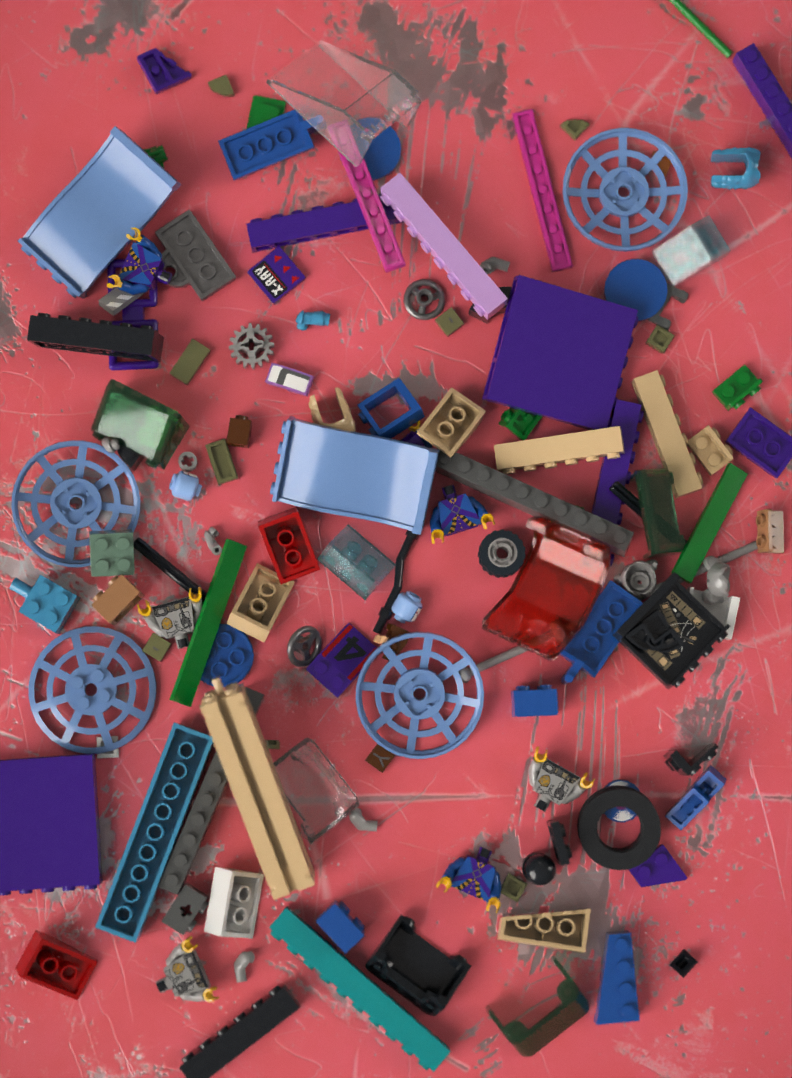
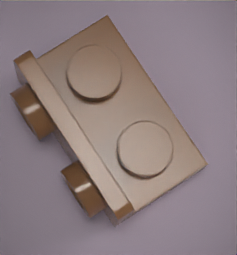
(770, 531)

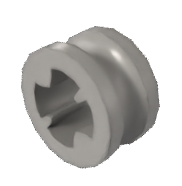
(185, 467)

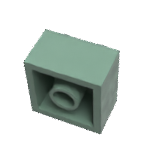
(111, 553)

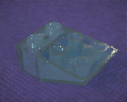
(691, 251)

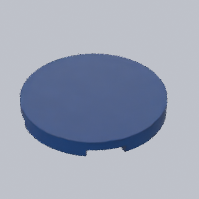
(383, 154)
(637, 286)
(229, 656)

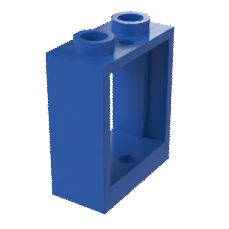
(398, 425)

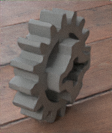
(243, 346)

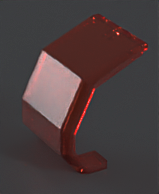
(551, 590)

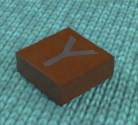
(379, 758)

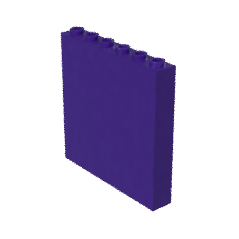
(560, 354)
(49, 824)

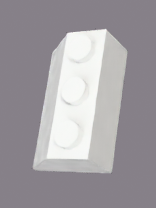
(233, 903)

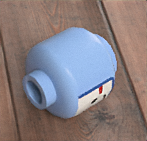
(185, 485)
(407, 607)

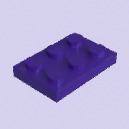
(762, 443)

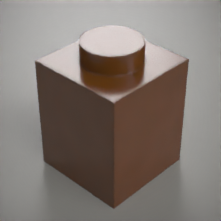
(239, 432)

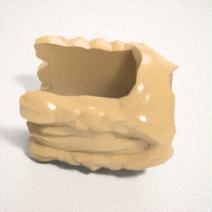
(346, 423)

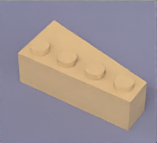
(551, 930)

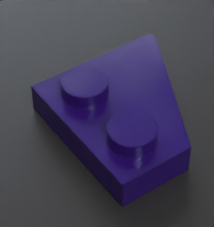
(161, 71)
(658, 869)

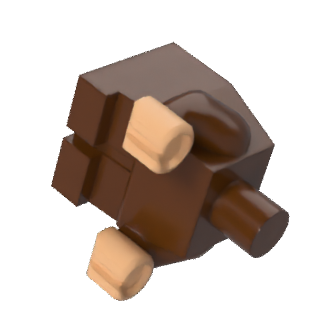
(392, 631)

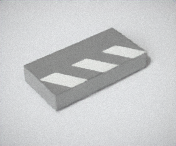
(117, 300)

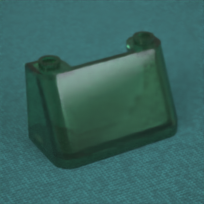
(139, 424)

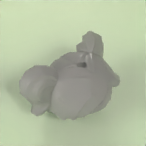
(638, 571)
(717, 580)

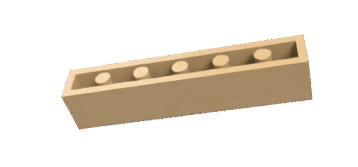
(666, 433)
(559, 449)

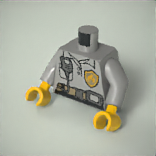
(174, 618)
(554, 782)
(186, 975)

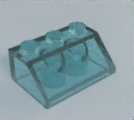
(356, 562)

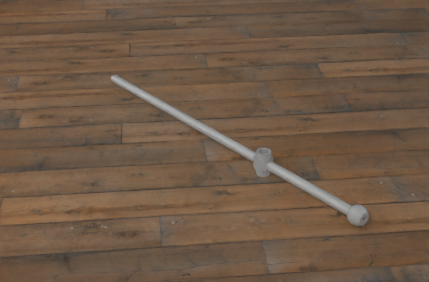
(466, 673)

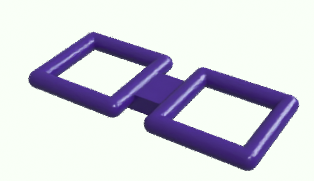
(134, 315)

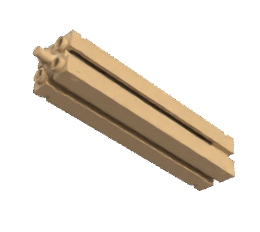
(257, 788)

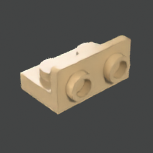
(710, 450)

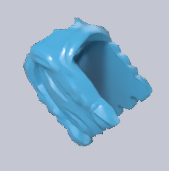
(748, 156)

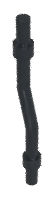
(385, 613)

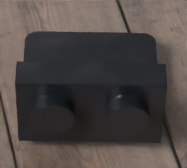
(680, 765)

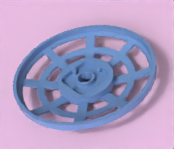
(632, 180)
(64, 492)
(106, 692)
(424, 707)

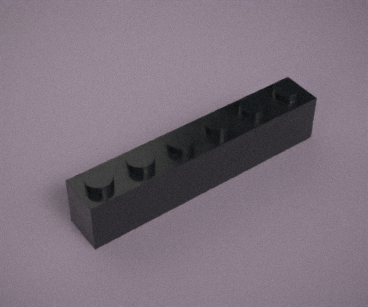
(241, 1035)

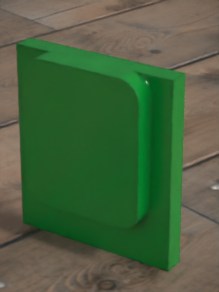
(264, 110)

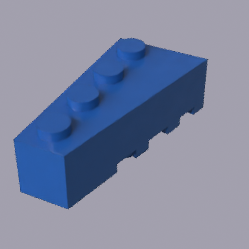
(617, 988)

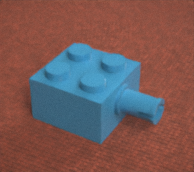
(46, 602)

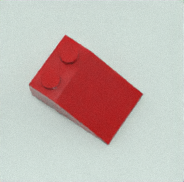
(288, 545)
(55, 965)

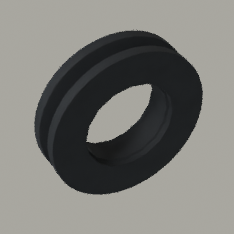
(625, 857)

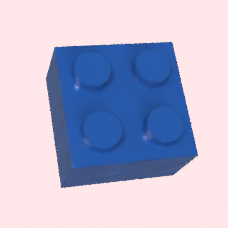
(534, 702)
(341, 926)

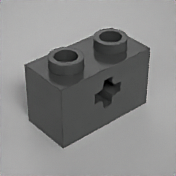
(188, 896)

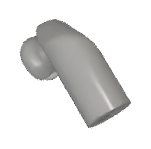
(494, 263)
(110, 445)
(212, 544)
(360, 822)
(241, 963)

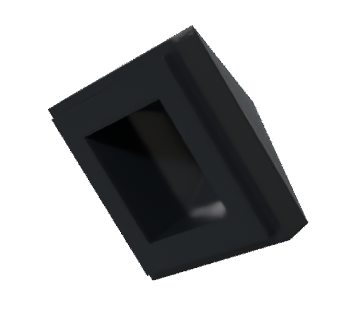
(683, 963)

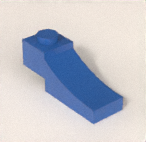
(696, 797)

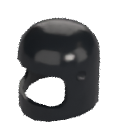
(539, 868)

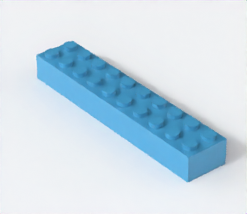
(155, 832)

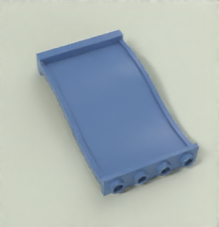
(96, 210)
(354, 474)

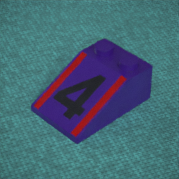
(341, 660)

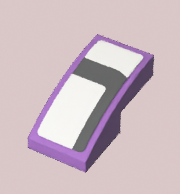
(289, 379)

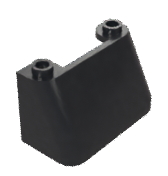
(417, 968)

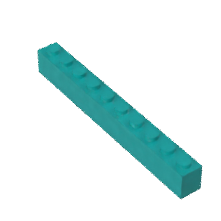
(360, 989)

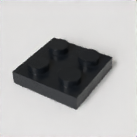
(561, 849)

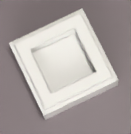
(111, 754)

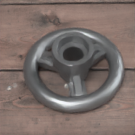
(412, 288)
(302, 645)

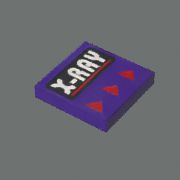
(276, 275)

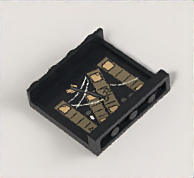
(690, 621)

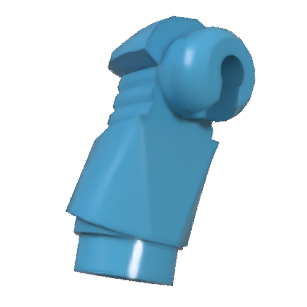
(312, 318)

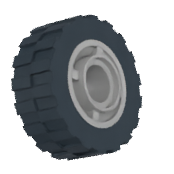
(501, 540)

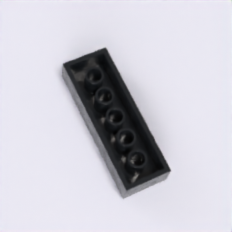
(95, 338)

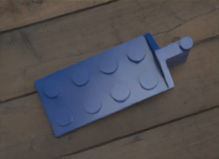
(267, 144)
(596, 639)

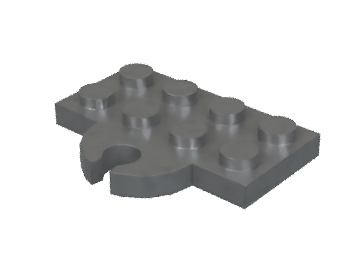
(193, 257)

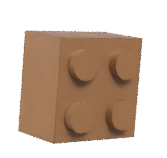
(117, 599)

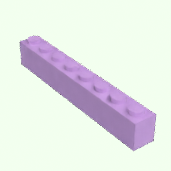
(443, 246)

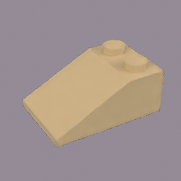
(451, 422)
(259, 603)

